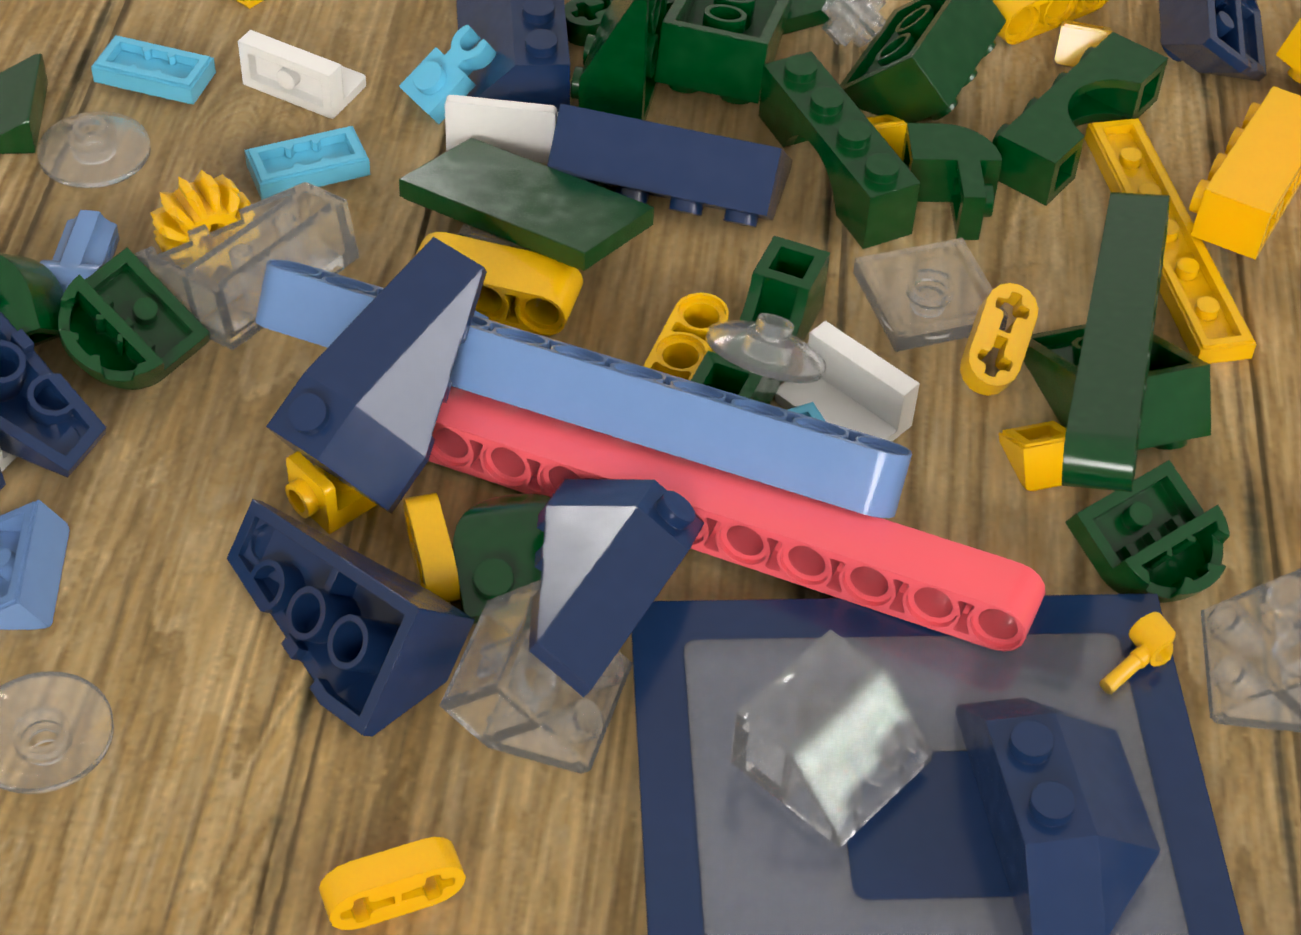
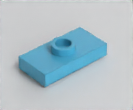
(153, 69)
(312, 159)

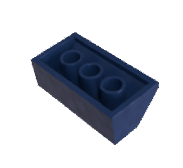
(530, 49)
(671, 164)

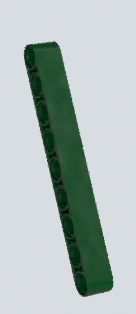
(1117, 346)

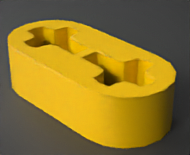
(1011, 343)
(431, 546)
(391, 883)

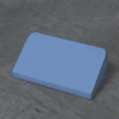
(30, 566)

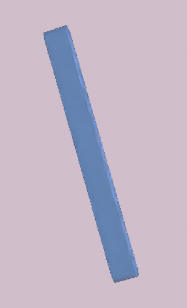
(620, 398)

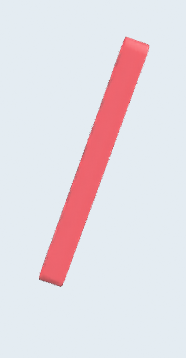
(758, 524)

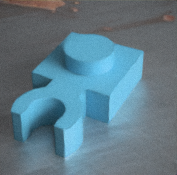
(448, 73)

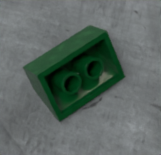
(923, 58)

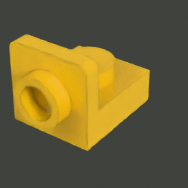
(321, 495)

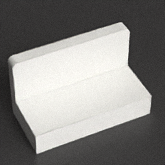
(297, 75)
(506, 124)
(856, 388)

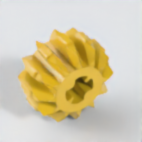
(196, 203)

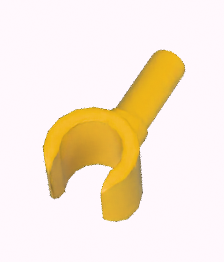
(1154, 645)

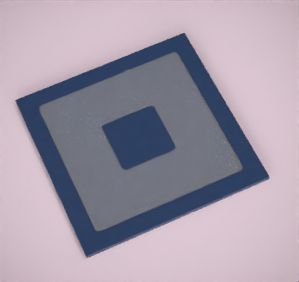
(743, 863)

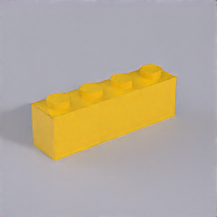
(1253, 177)

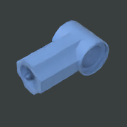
(83, 247)

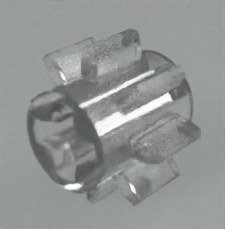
(853, 20)

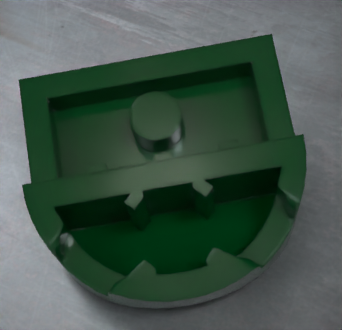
(127, 325)
(1153, 538)
(497, 548)

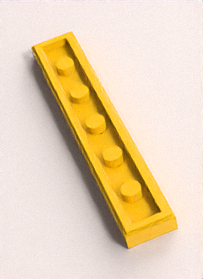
(1189, 277)

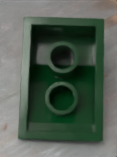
(720, 46)
(621, 60)
(1176, 390)

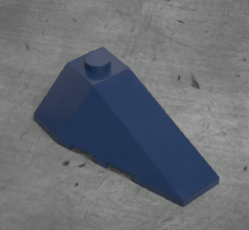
(379, 386)
(40, 410)
(602, 568)
(354, 625)

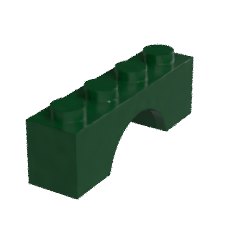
(1107, 84)
(868, 180)
(784, 283)

